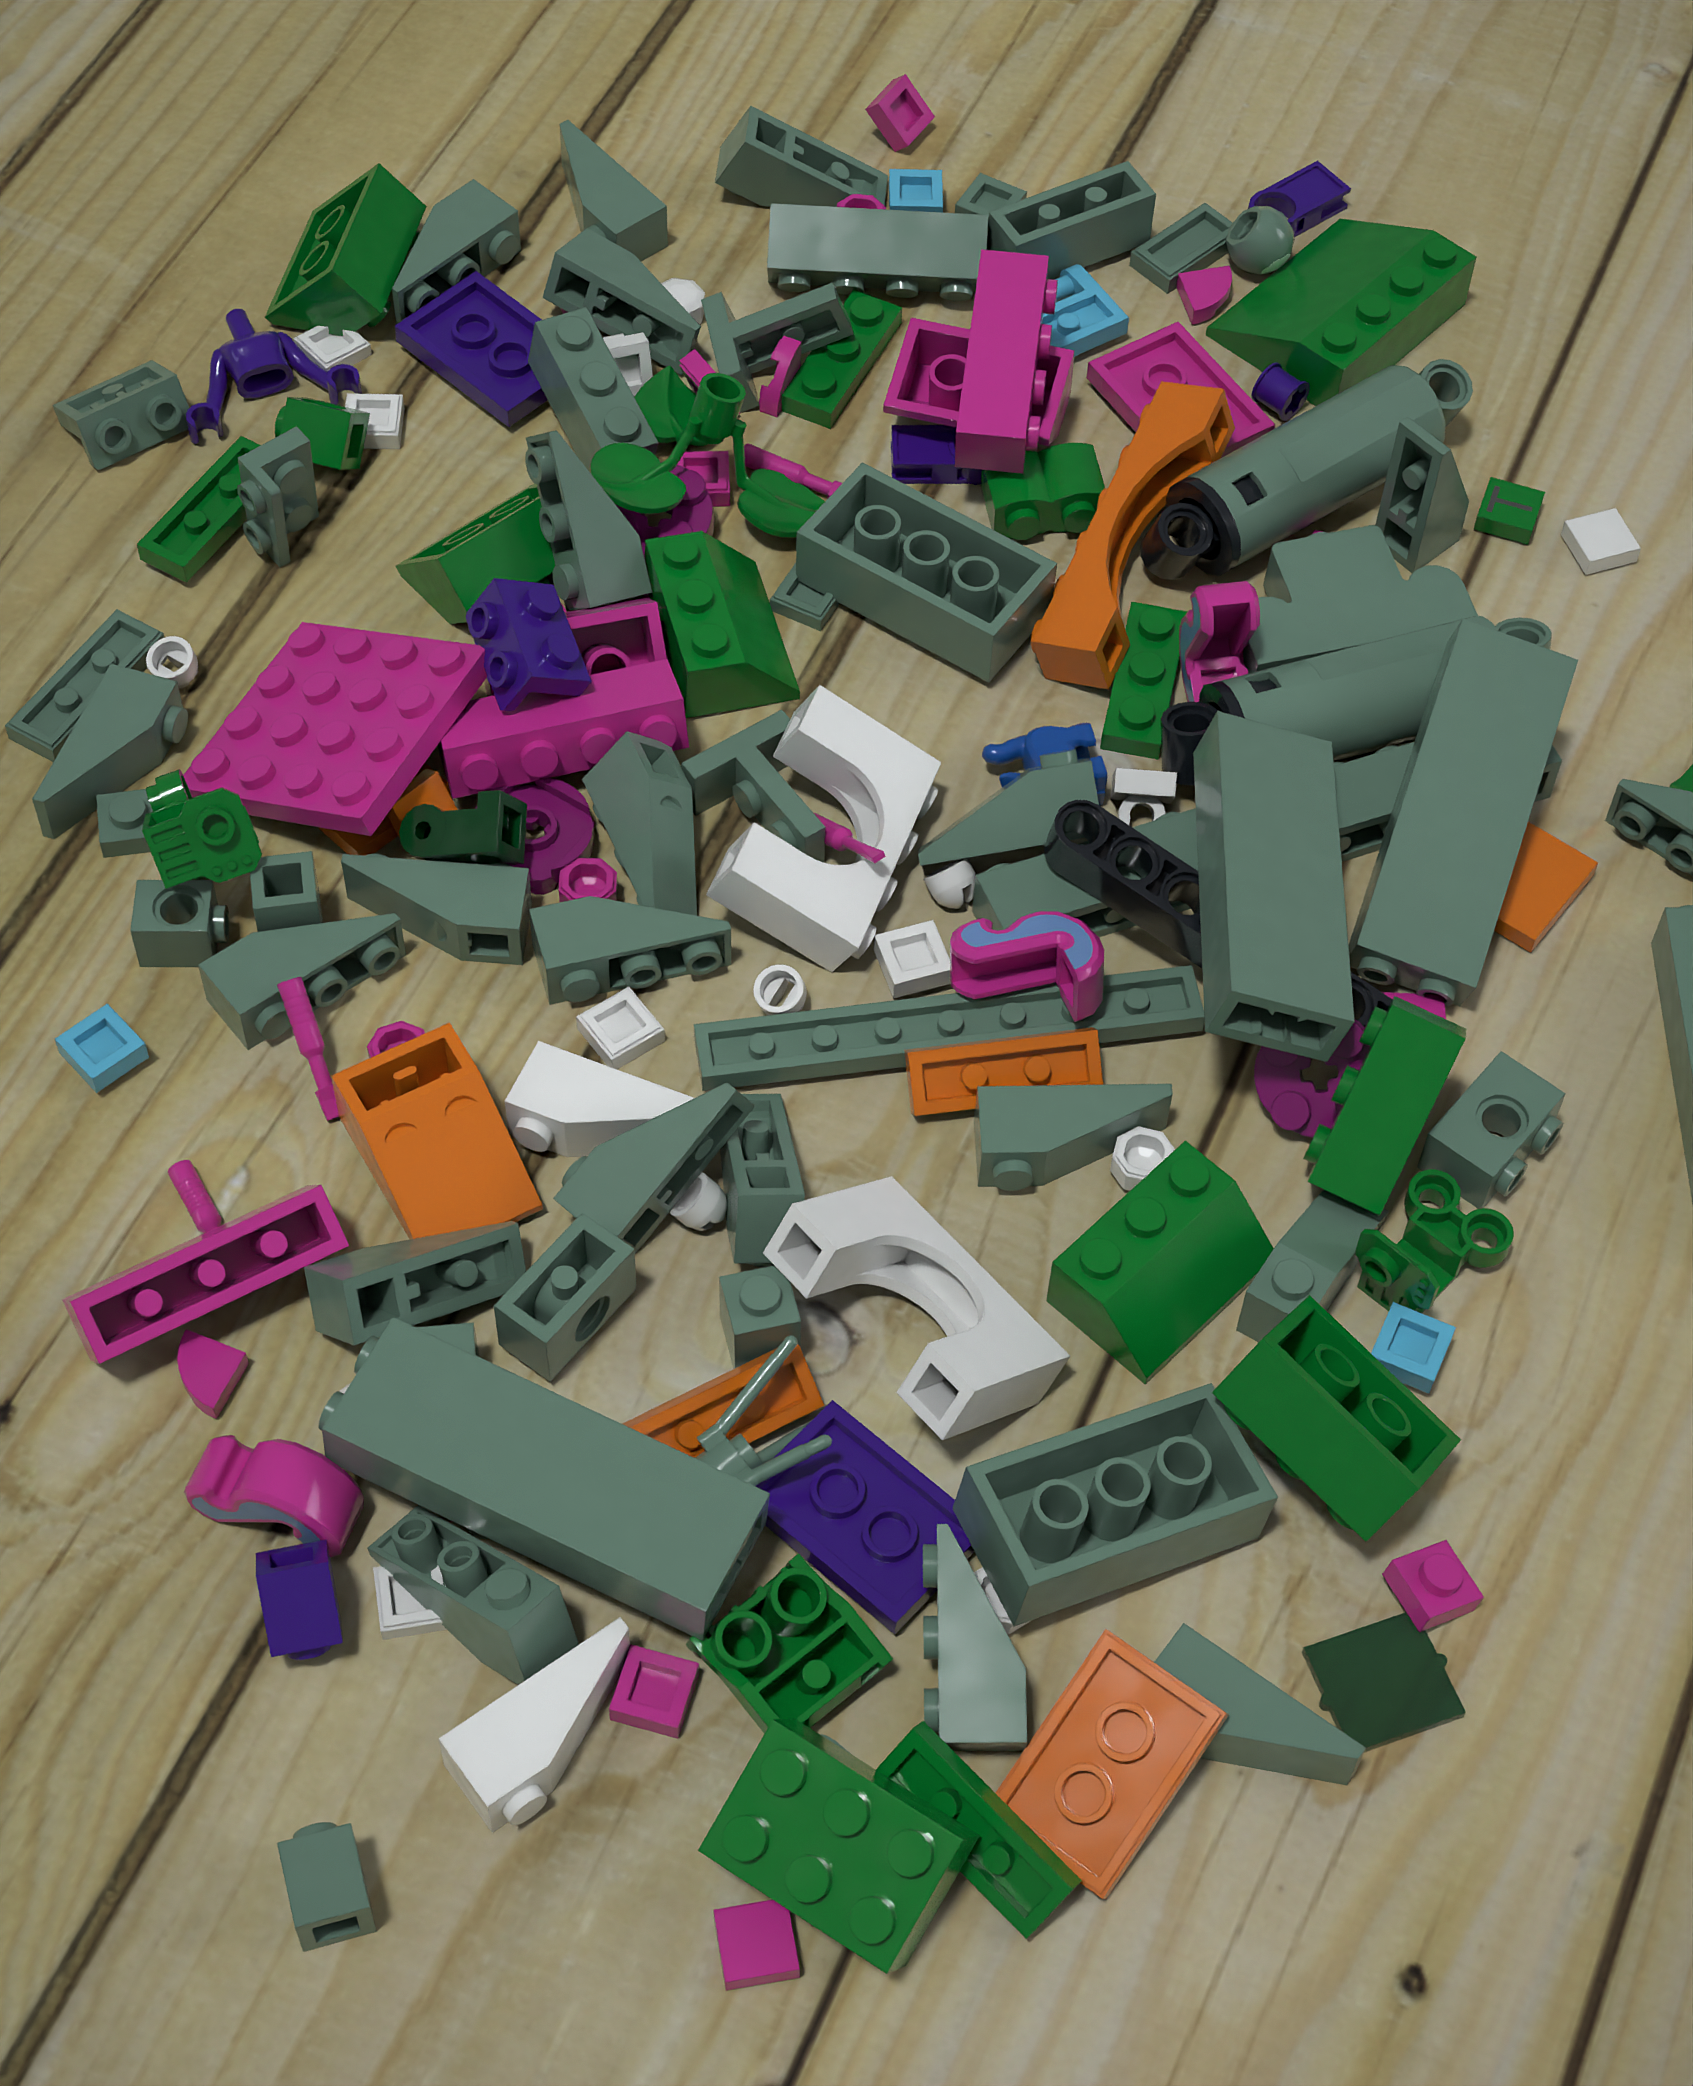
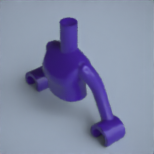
(259, 370)

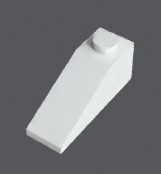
(577, 1103)
(526, 1738)

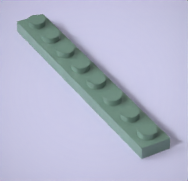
(878, 1033)

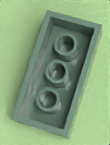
(925, 571)
(1113, 1503)

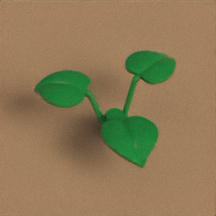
(676, 413)

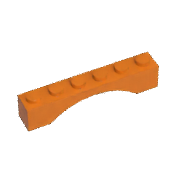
(1083, 628)

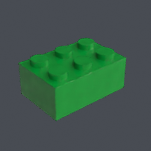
(1336, 1418)
(838, 1844)

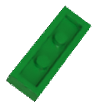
(837, 369)
(199, 519)
(1143, 681)
(1008, 1859)

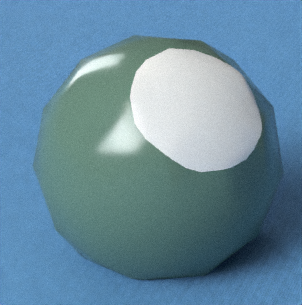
(1260, 240)

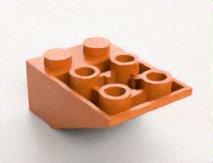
(434, 1137)

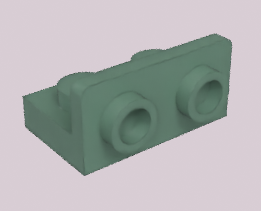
(125, 413)
(277, 493)

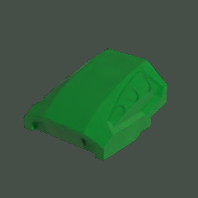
(806, 1644)

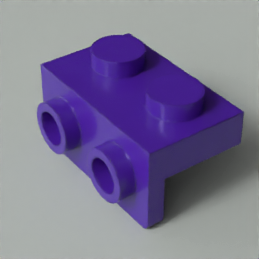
(526, 642)

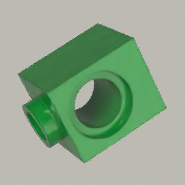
(333, 430)

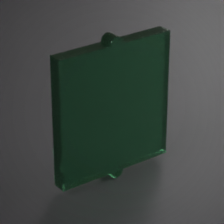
(1383, 1682)

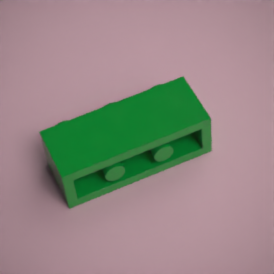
(1384, 1103)

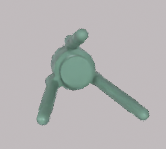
(737, 1455)

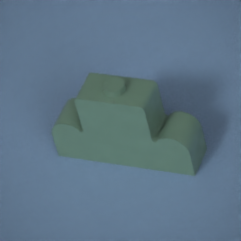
(1343, 594)

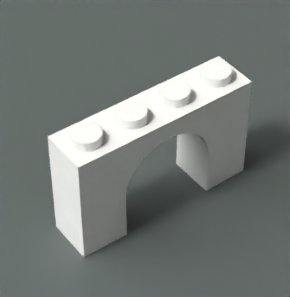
(883, 788)
(882, 1237)

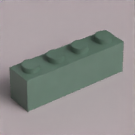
(875, 250)

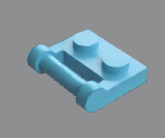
(1083, 313)

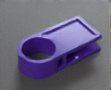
(1305, 197)
(927, 456)

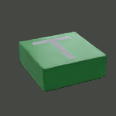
(1509, 510)

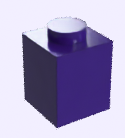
(299, 1600)

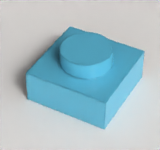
(915, 190)
(102, 1048)
(1412, 1346)

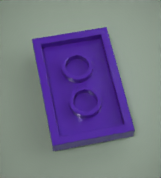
(479, 345)
(861, 1516)

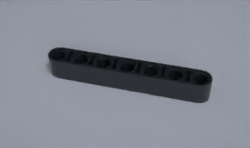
(1148, 899)

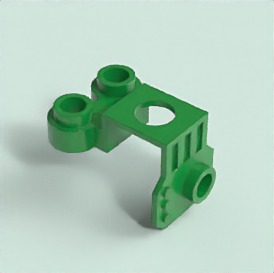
(198, 834)
(1431, 1246)

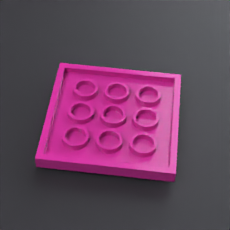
(339, 725)

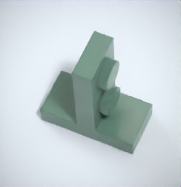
(748, 343)
(749, 772)

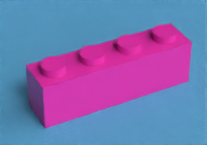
(1002, 362)
(561, 732)
(205, 1273)

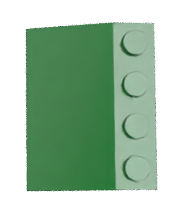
(1348, 304)

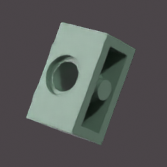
(1500, 1100)
(565, 1296)

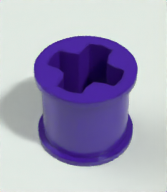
(1280, 391)

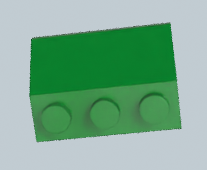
(349, 256)
(494, 545)
(717, 625)
(1160, 1263)

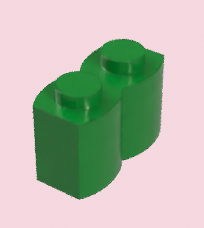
(1053, 493)

